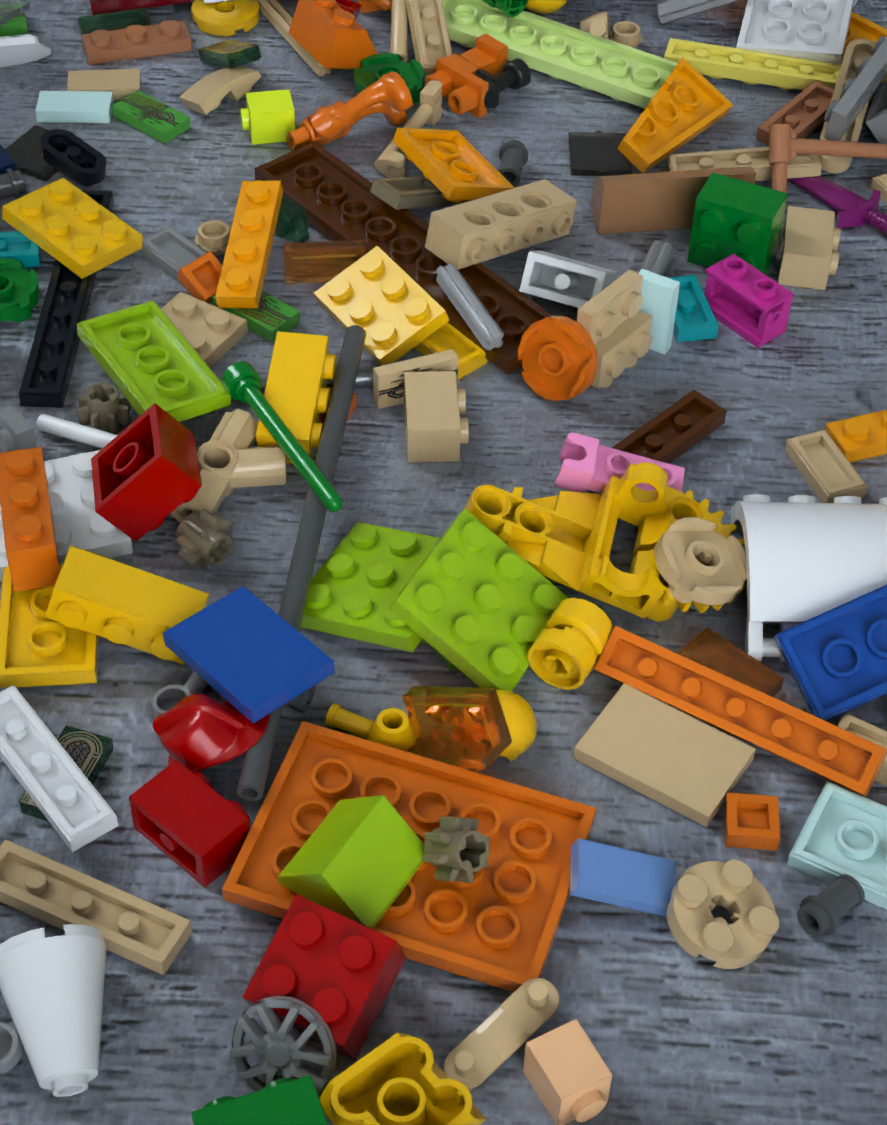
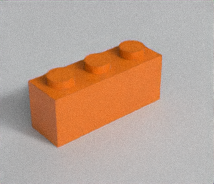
(28, 520)

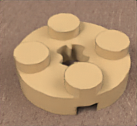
(687, 576)
(737, 891)

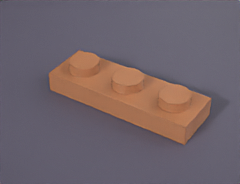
(136, 42)
(803, 112)

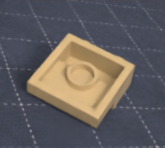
(617, 327)

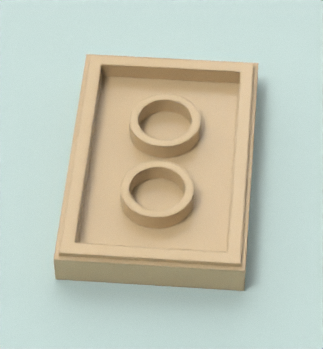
(664, 754)

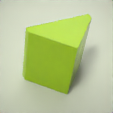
(356, 860)

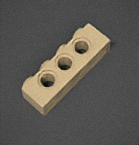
(500, 223)

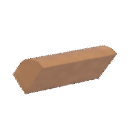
(652, 199)

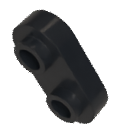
(73, 157)

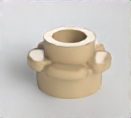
(626, 33)
(213, 237)

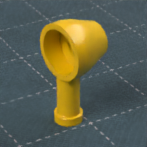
(389, 728)

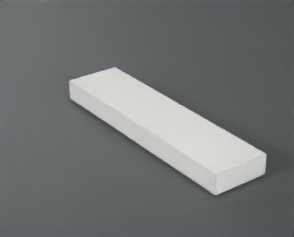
(51, 774)

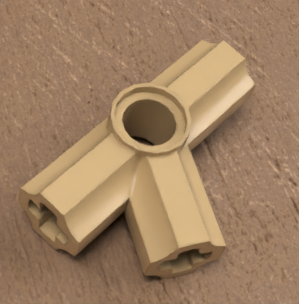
(232, 463)

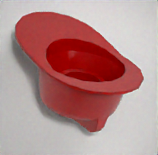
(206, 732)

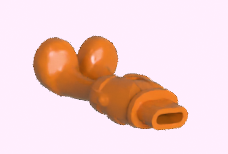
(333, 122)

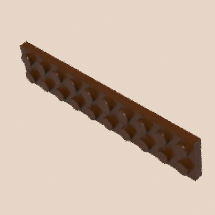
(344, 210)

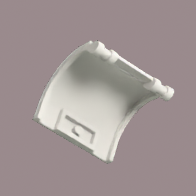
(807, 559)

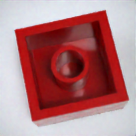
(145, 473)
(331, 967)

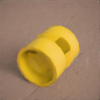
(570, 643)

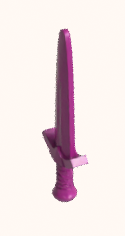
(851, 208)

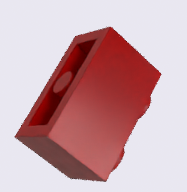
(190, 822)

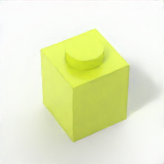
(268, 116)

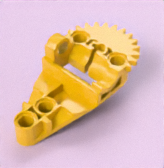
(573, 534)

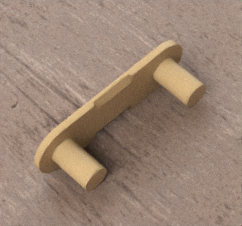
(502, 1033)

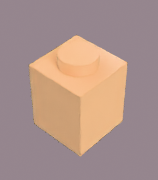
(567, 1074)

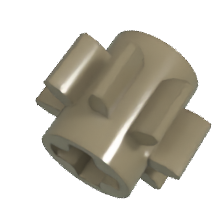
(103, 408)
(204, 539)
(456, 849)

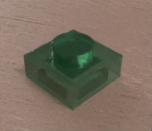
(292, 222)

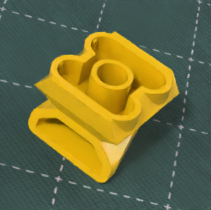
(398, 1087)

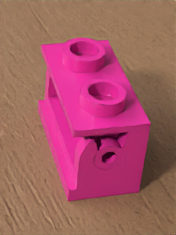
(747, 300)

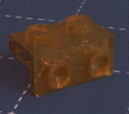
(457, 725)

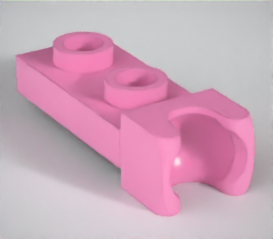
(592, 465)

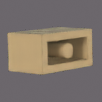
(808, 248)
(433, 417)

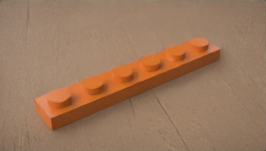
(742, 711)

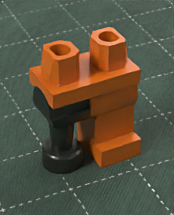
(478, 76)

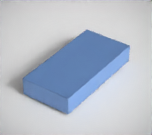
(621, 877)

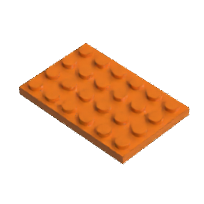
(479, 930)

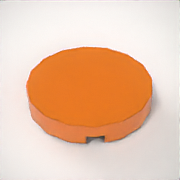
(557, 358)

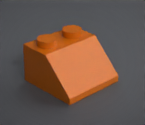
(330, 34)

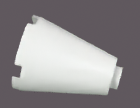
(57, 1002)

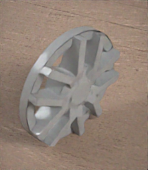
(283, 1046)

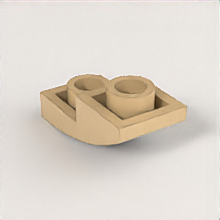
(226, 82)

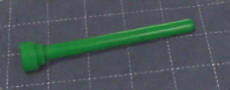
(244, 385)

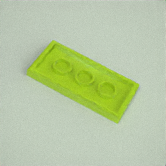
(153, 362)

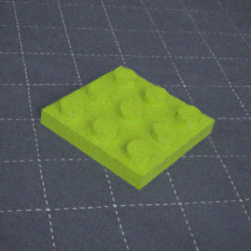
(361, 582)
(478, 603)

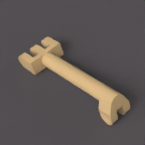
(391, 160)

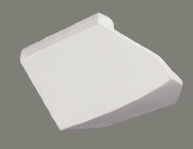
(21, 50)

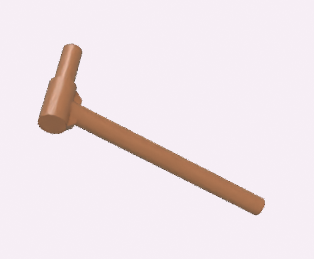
(785, 146)

